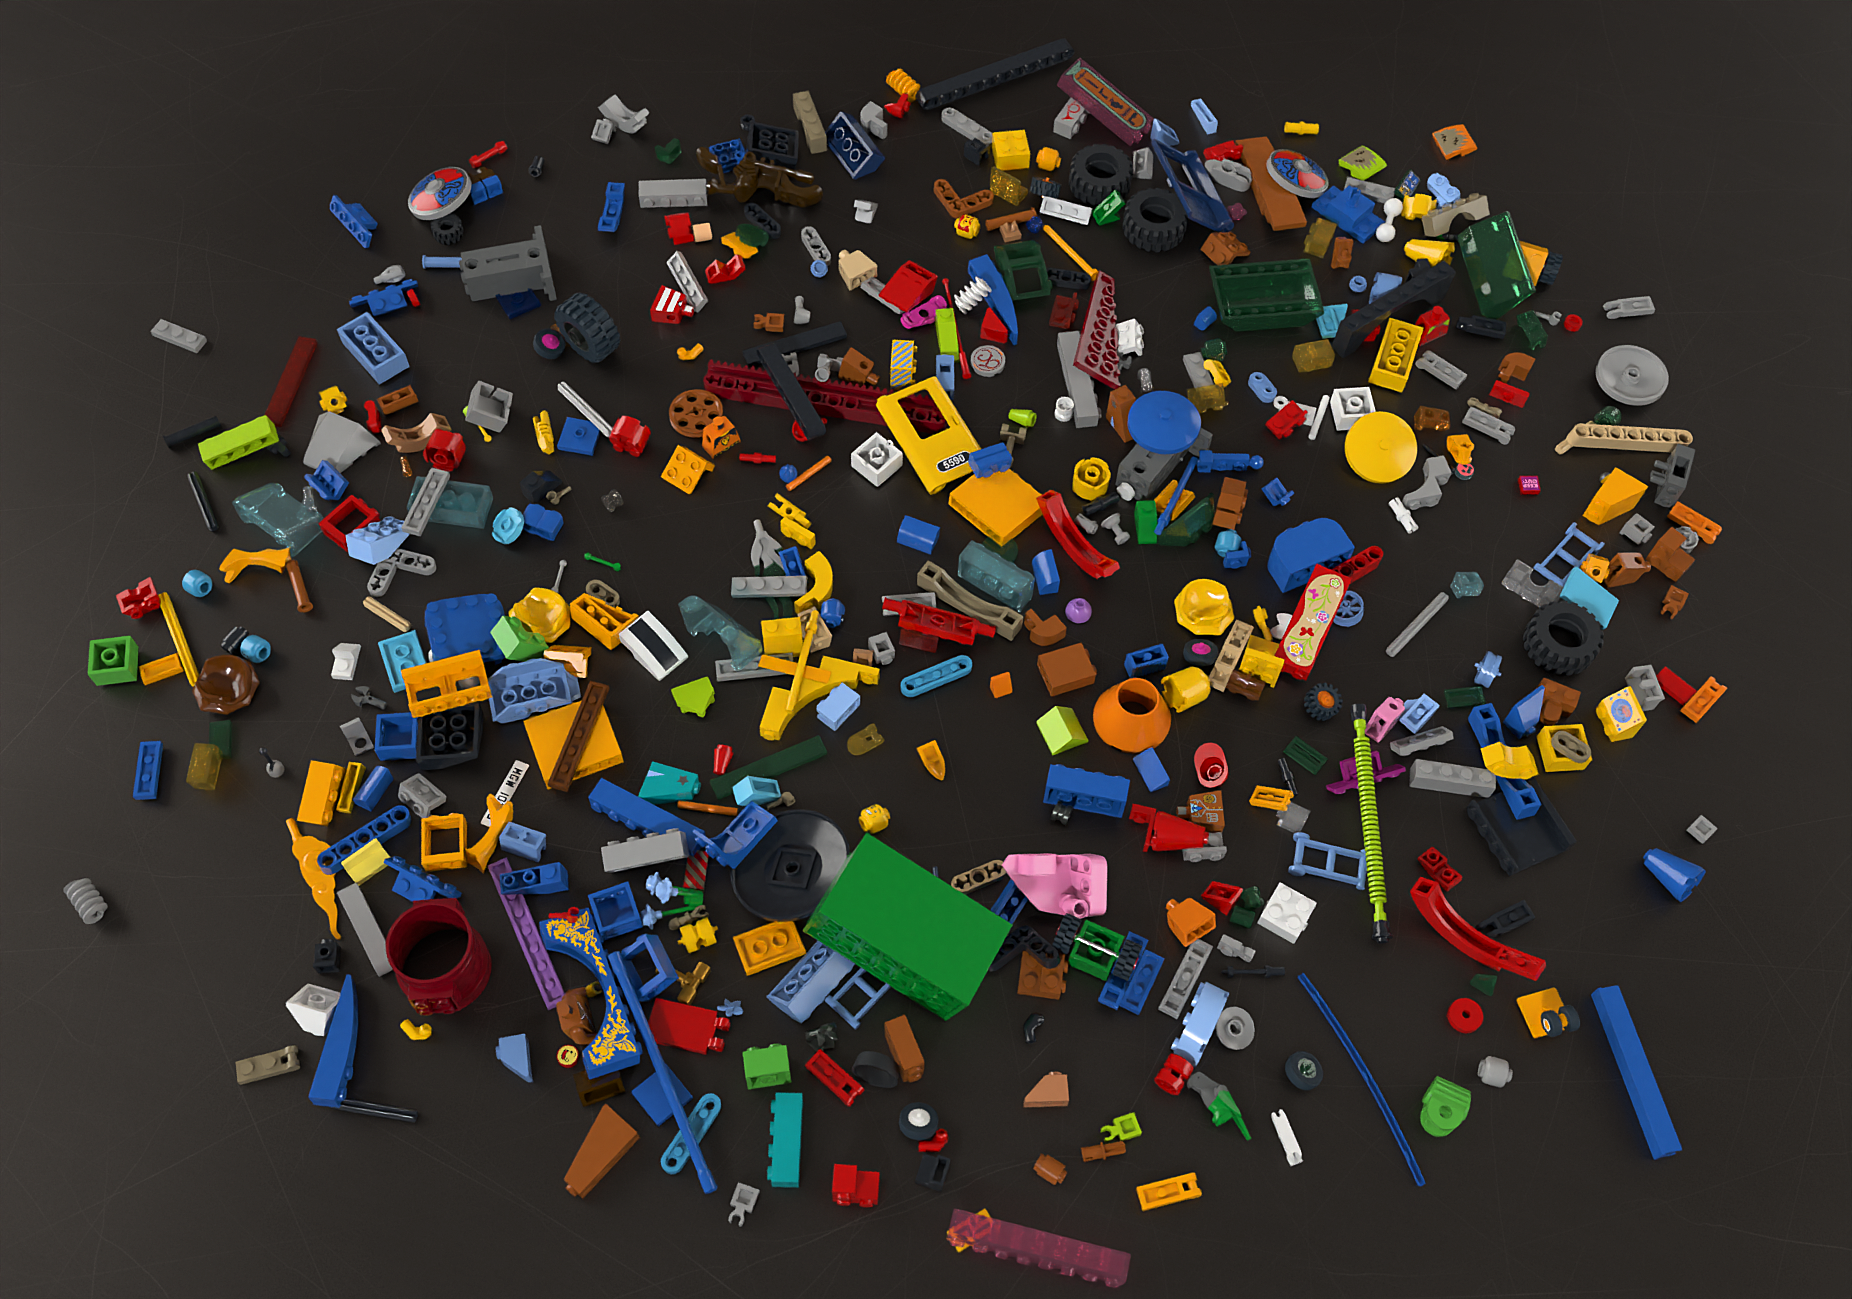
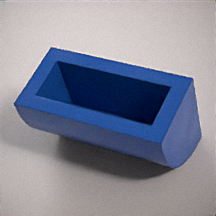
(918, 534)
(1046, 572)
(373, 788)

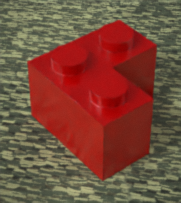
(854, 1186)

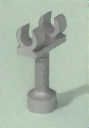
(825, 365)

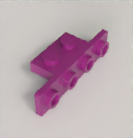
(1350, 777)

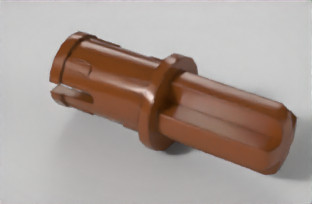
(1102, 1150)

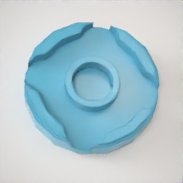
(508, 525)

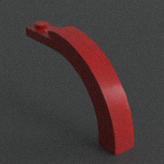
(1467, 939)

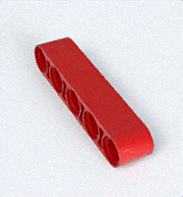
(1362, 559)

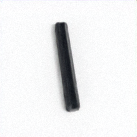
(203, 501)
(378, 1109)

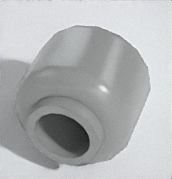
(1494, 1071)

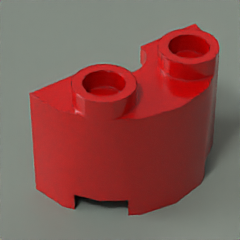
(679, 228)
(139, 600)

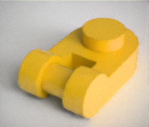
(1218, 372)

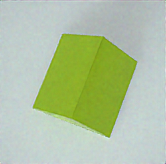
(1061, 729)

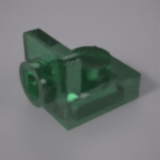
(670, 152)

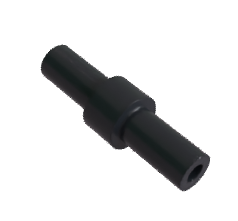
(1287, 776)

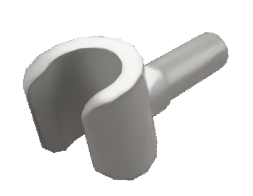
(1553, 319)

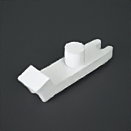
(1287, 1138)

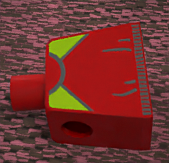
(1434, 324)

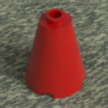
(1177, 833)

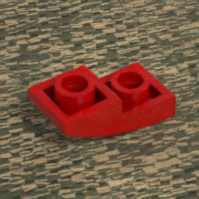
(1438, 869)

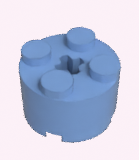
(1384, 284)

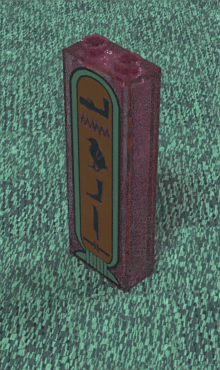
(1105, 102)

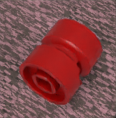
(1173, 1074)

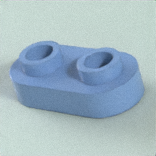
(1261, 387)

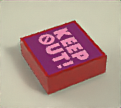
(1529, 484)

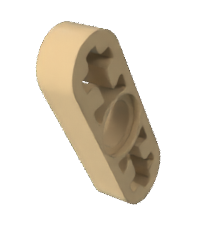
(994, 877)

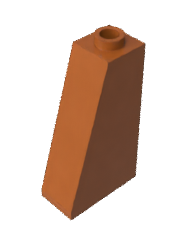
(601, 1150)

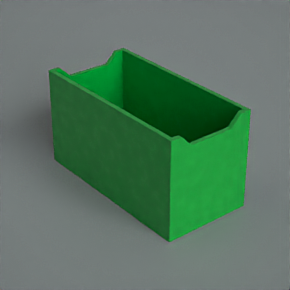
(908, 928)

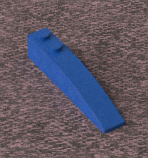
(999, 298)
(338, 1052)

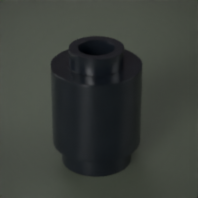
(232, 641)

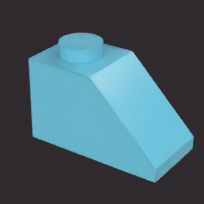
(756, 790)

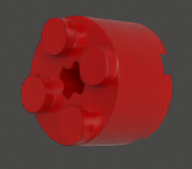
(629, 435)
(445, 450)

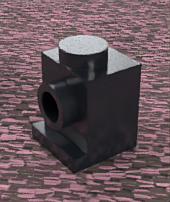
(329, 962)

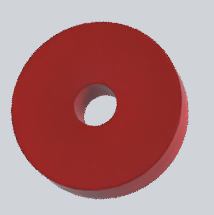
(1462, 1024)

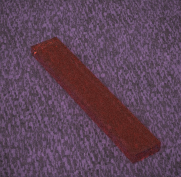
(290, 380)

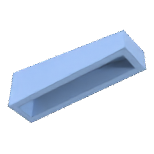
(1205, 116)

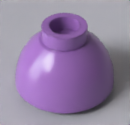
(1078, 610)

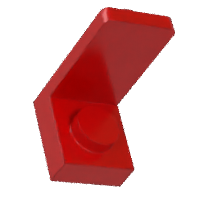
(1144, 814)

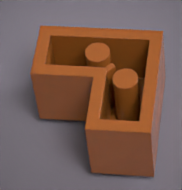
(1669, 556)

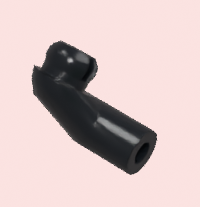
(1030, 1024)

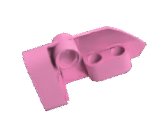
(1061, 882)

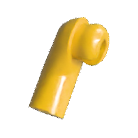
(416, 1033)

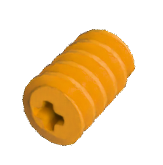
(903, 83)

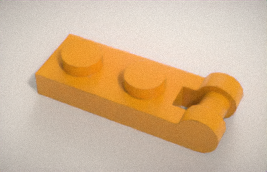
(1168, 1191)

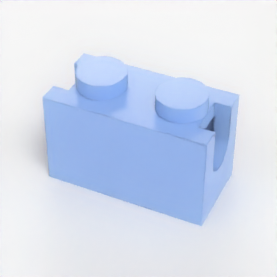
(838, 706)

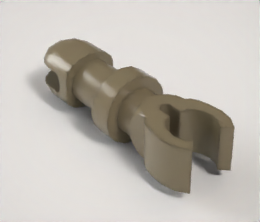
(1473, 402)
(675, 923)

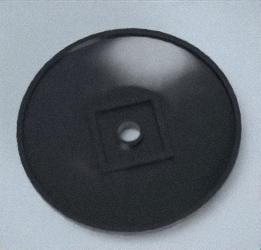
(798, 840)

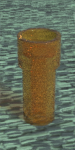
(406, 469)

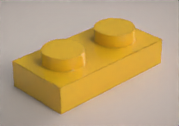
(797, 532)

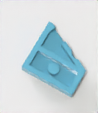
(1330, 320)

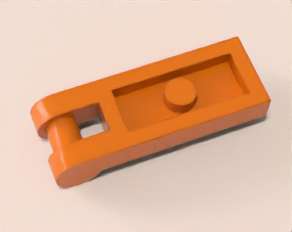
(1687, 517)
(1703, 699)

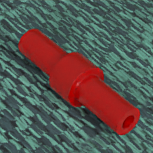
(757, 458)

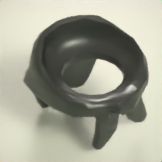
(822, 1037)

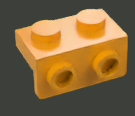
(1164, 497)

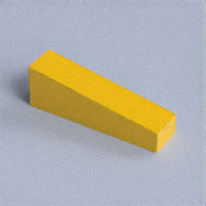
(350, 786)

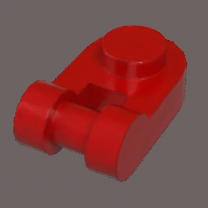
(374, 421)

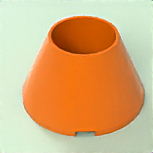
(1130, 731)

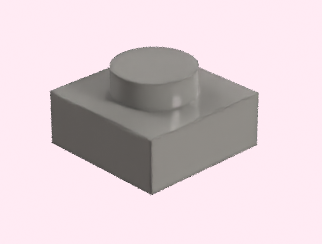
(1702, 829)

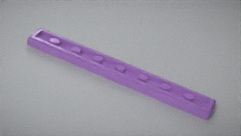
(529, 939)

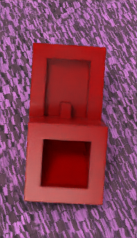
(722, 272)

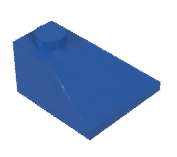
(1525, 714)

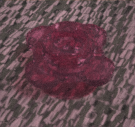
(1236, 211)

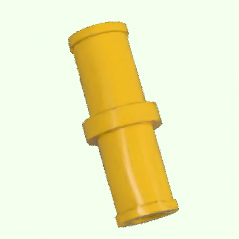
(1301, 128)

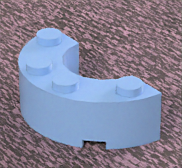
(1200, 1024)

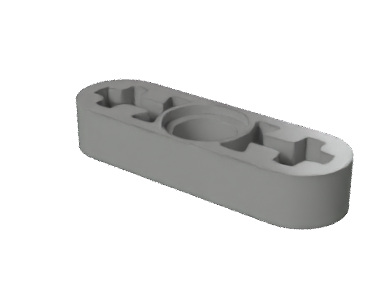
(816, 240)

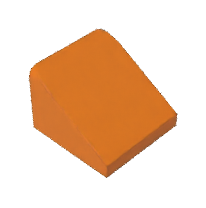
(1001, 685)

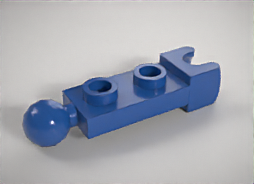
(1222, 461)

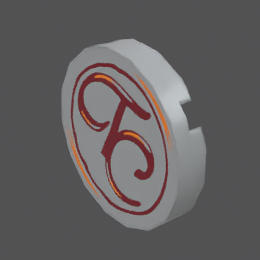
(987, 360)

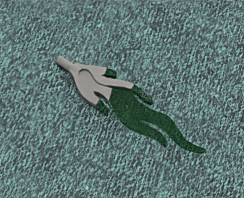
(765, 549)

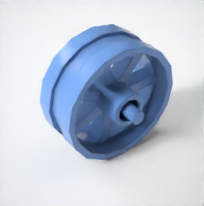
(1346, 608)
(1487, 669)

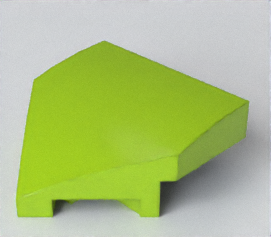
(694, 696)

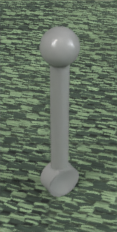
(563, 563)

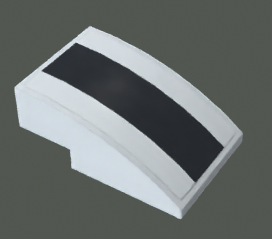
(653, 645)

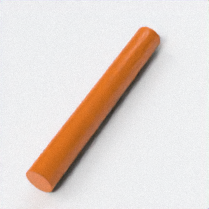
(804, 476)
(707, 808)

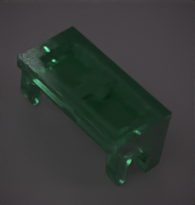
(1532, 329)

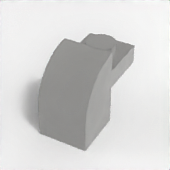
(873, 120)

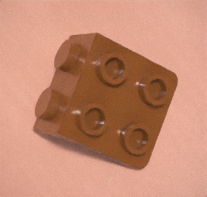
(1223, 248)

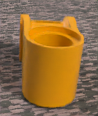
(1460, 448)

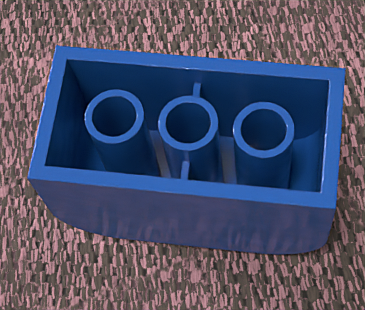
(1303, 547)

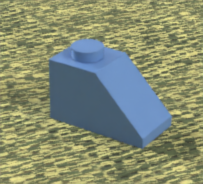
(516, 1055)

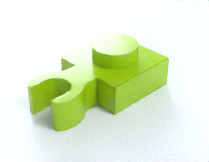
(1124, 1127)

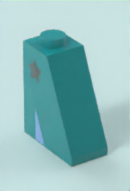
(668, 785)

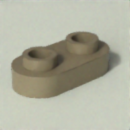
(605, 592)
(1571, 747)

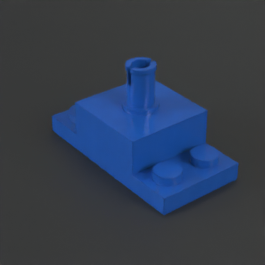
(1349, 211)

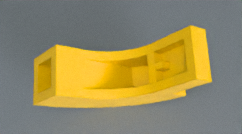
(821, 572)

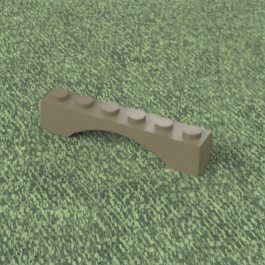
(936, 580)

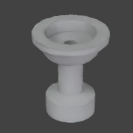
(1112, 523)

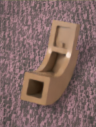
(415, 438)

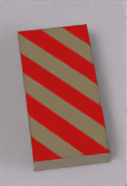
(696, 871)

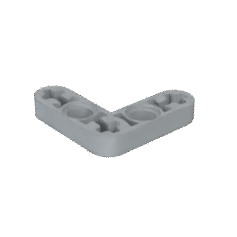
(392, 565)

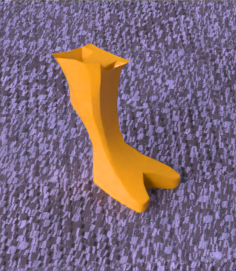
(239, 559)
(483, 850)

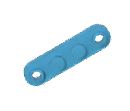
(936, 676)
(700, 1121)

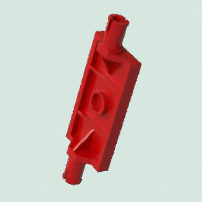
(938, 621)

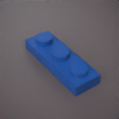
(148, 770)
(1142, 982)

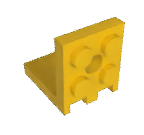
(1260, 660)

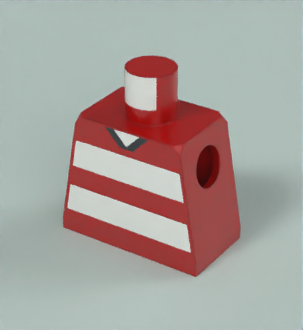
(670, 306)

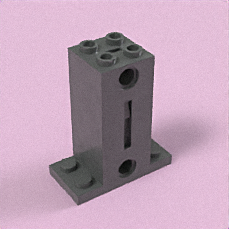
(508, 269)
(1148, 470)

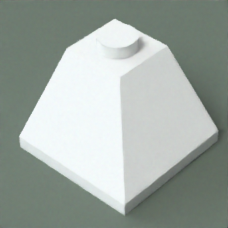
(314, 1008)

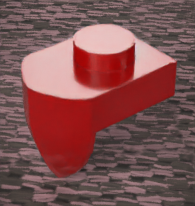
(900, 108)

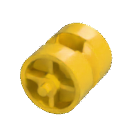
(697, 935)

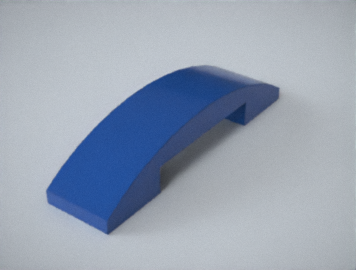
(613, 207)
(1115, 986)

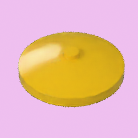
(1380, 447)

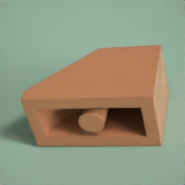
(1049, 1092)

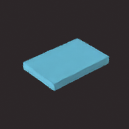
(1588, 593)
(399, 654)

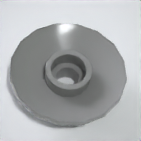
(1242, 1028)

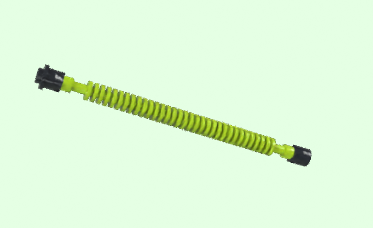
(1370, 824)

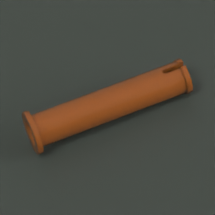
(1018, 217)
(304, 604)

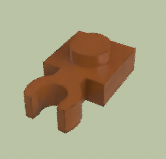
(773, 322)
(1674, 600)

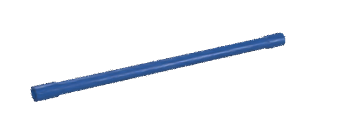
(704, 1174)

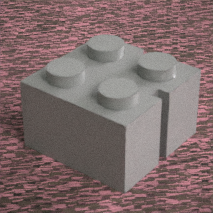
(491, 411)

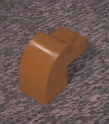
(1515, 365)
(1045, 632)

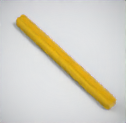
(178, 638)

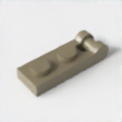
(267, 1065)

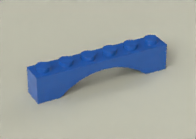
(1518, 792)

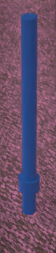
(1164, 518)

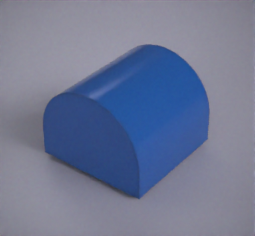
(1205, 318)

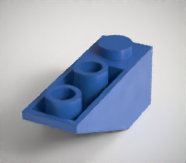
(535, 880)

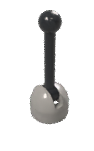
(274, 765)

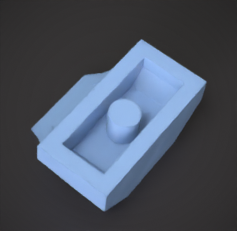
(1418, 712)

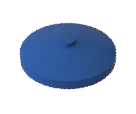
(1164, 422)

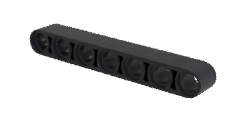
(791, 391)

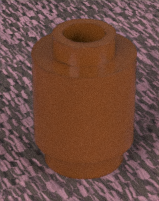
(1050, 1169)

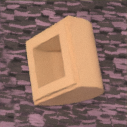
(702, 232)

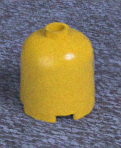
(1185, 688)

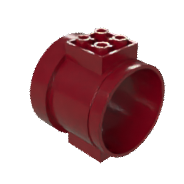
(456, 987)

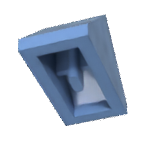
(1163, 133)

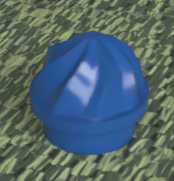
(788, 473)

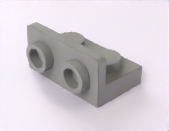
(420, 795)
(1213, 850)

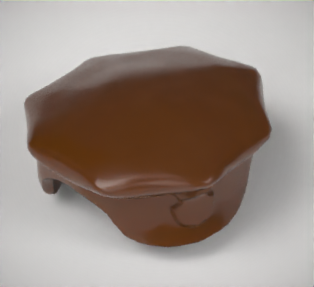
(225, 684)

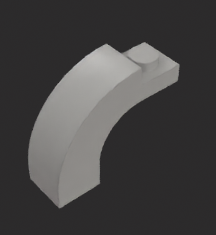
(622, 116)

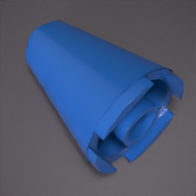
(1673, 872)

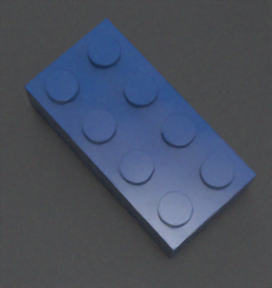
(1086, 790)

